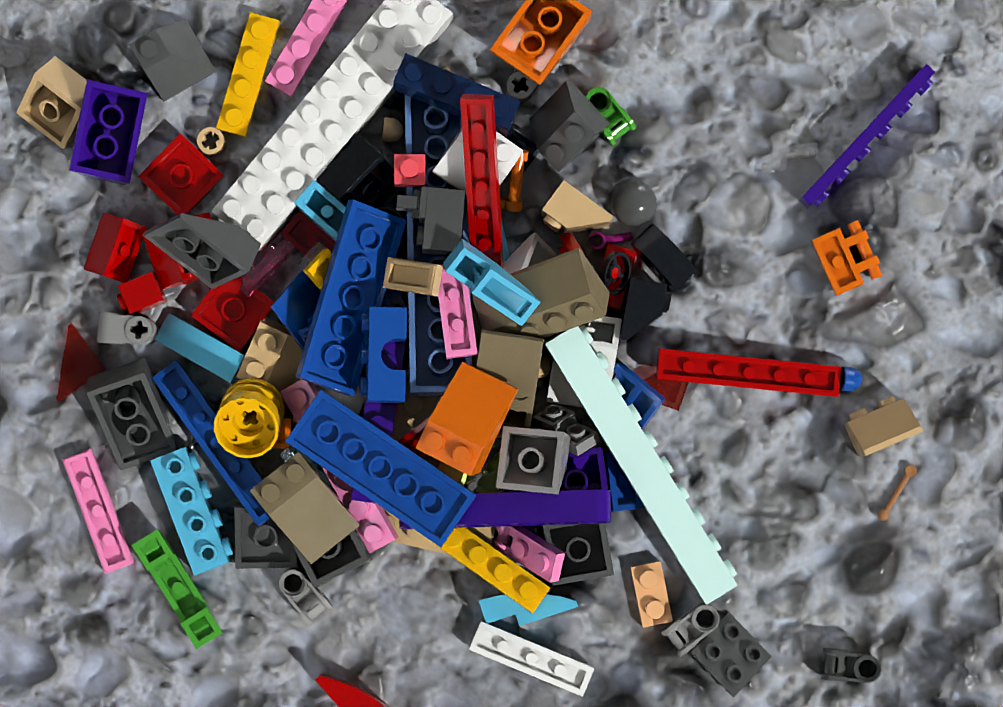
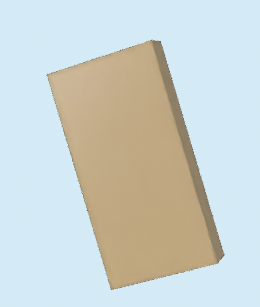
(412, 276)

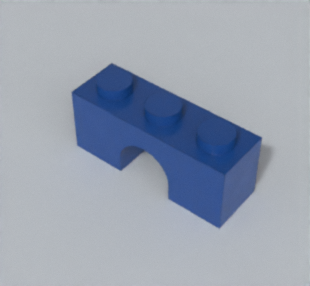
(381, 382)

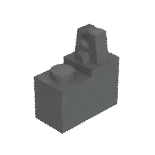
(442, 214)

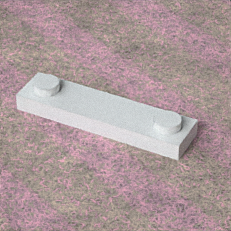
(531, 658)

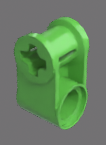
(614, 115)

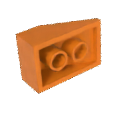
(541, 36)
(467, 419)

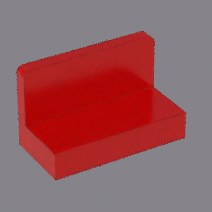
(114, 247)

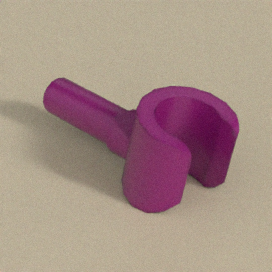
(611, 238)

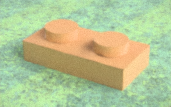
(651, 594)

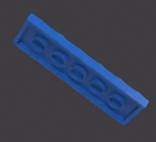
(349, 289)
(380, 468)

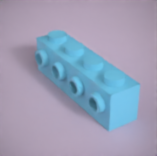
(191, 510)

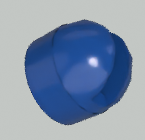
(850, 379)

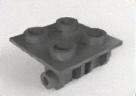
(730, 654)

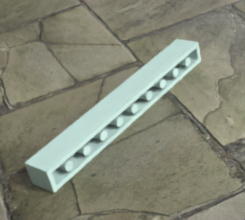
(640, 462)

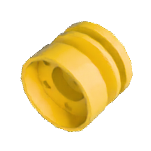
(247, 433)

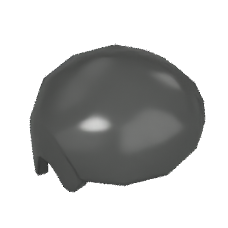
(632, 202)

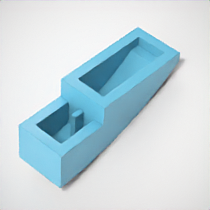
(491, 282)
(200, 348)
(501, 606)

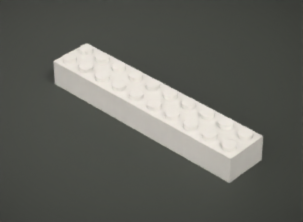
(330, 116)

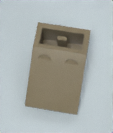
(516, 362)

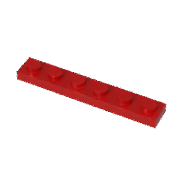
(482, 175)
(748, 372)

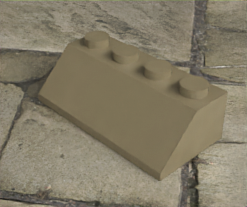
(568, 296)

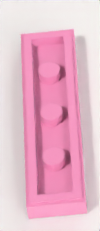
(98, 511)

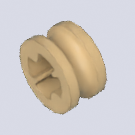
(201, 138)

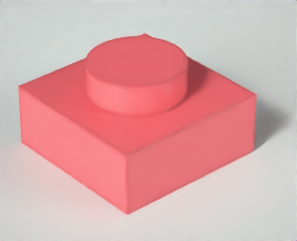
(409, 170)

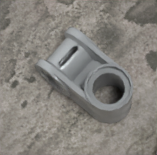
(121, 329)
(305, 596)
(690, 629)

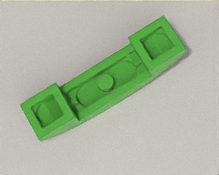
(178, 588)

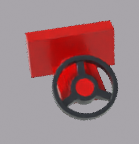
(616, 273)

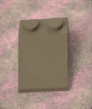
(305, 507)

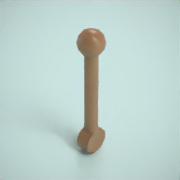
(909, 471)

